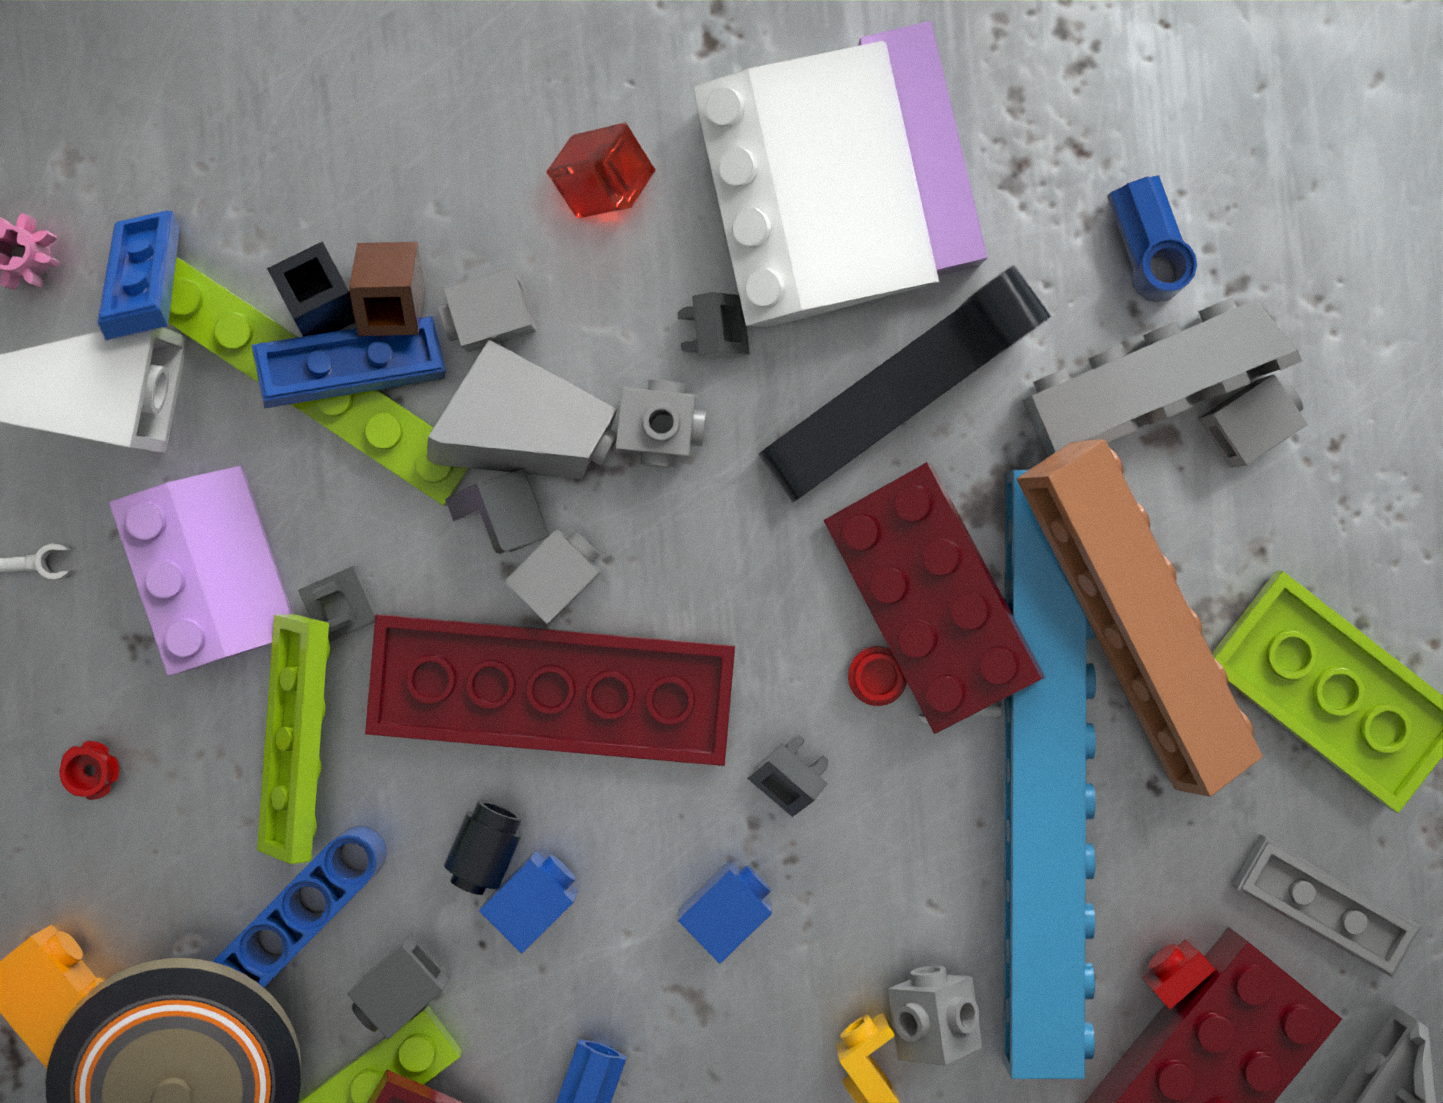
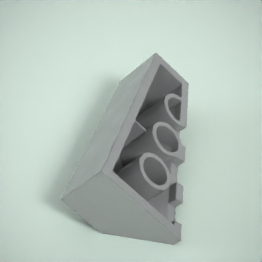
(1160, 378)

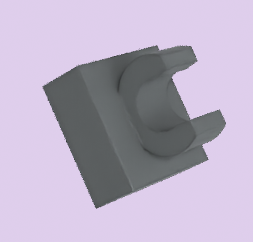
(718, 326)
(341, 602)
(788, 779)

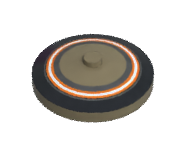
(176, 1037)

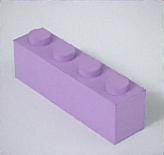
(934, 147)

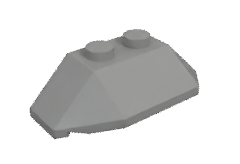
(1395, 1066)

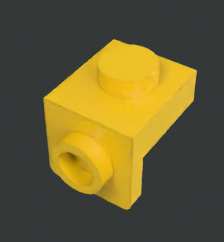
(866, 1079)

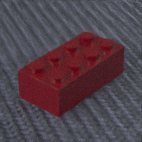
(1226, 1040)

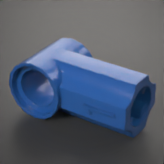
(1151, 232)
(591, 1074)

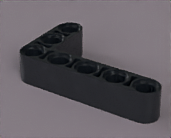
(905, 383)

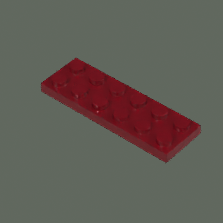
(550, 689)

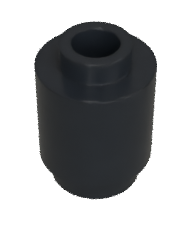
(483, 848)

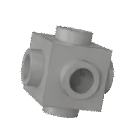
(640, 409)
(935, 1017)

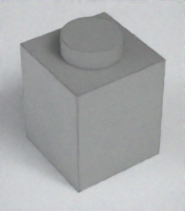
(486, 310)
(1254, 420)
(555, 574)

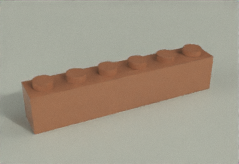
(1140, 616)

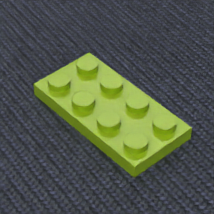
(1335, 690)

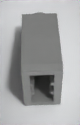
(521, 418)

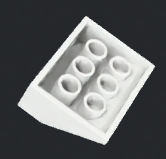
(815, 184)

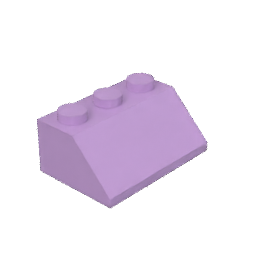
(202, 567)

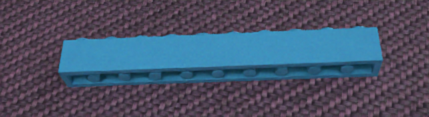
(1046, 814)

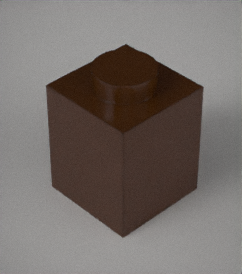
(387, 288)

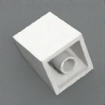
(97, 387)

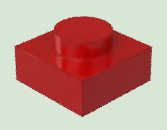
(1176, 972)

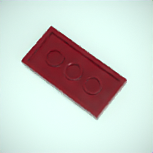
(933, 598)

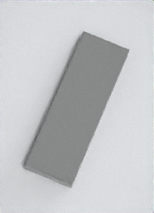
(1326, 906)

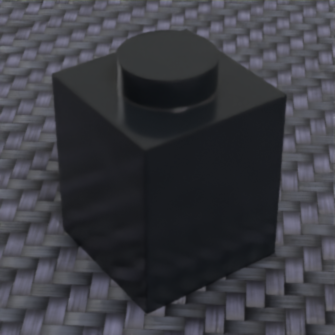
(313, 291)

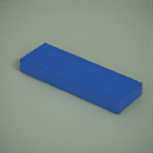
(139, 275)
(345, 364)

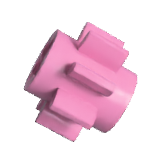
(36, 256)

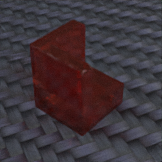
(601, 170)

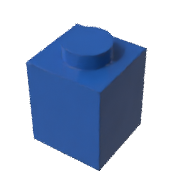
(530, 900)
(726, 910)

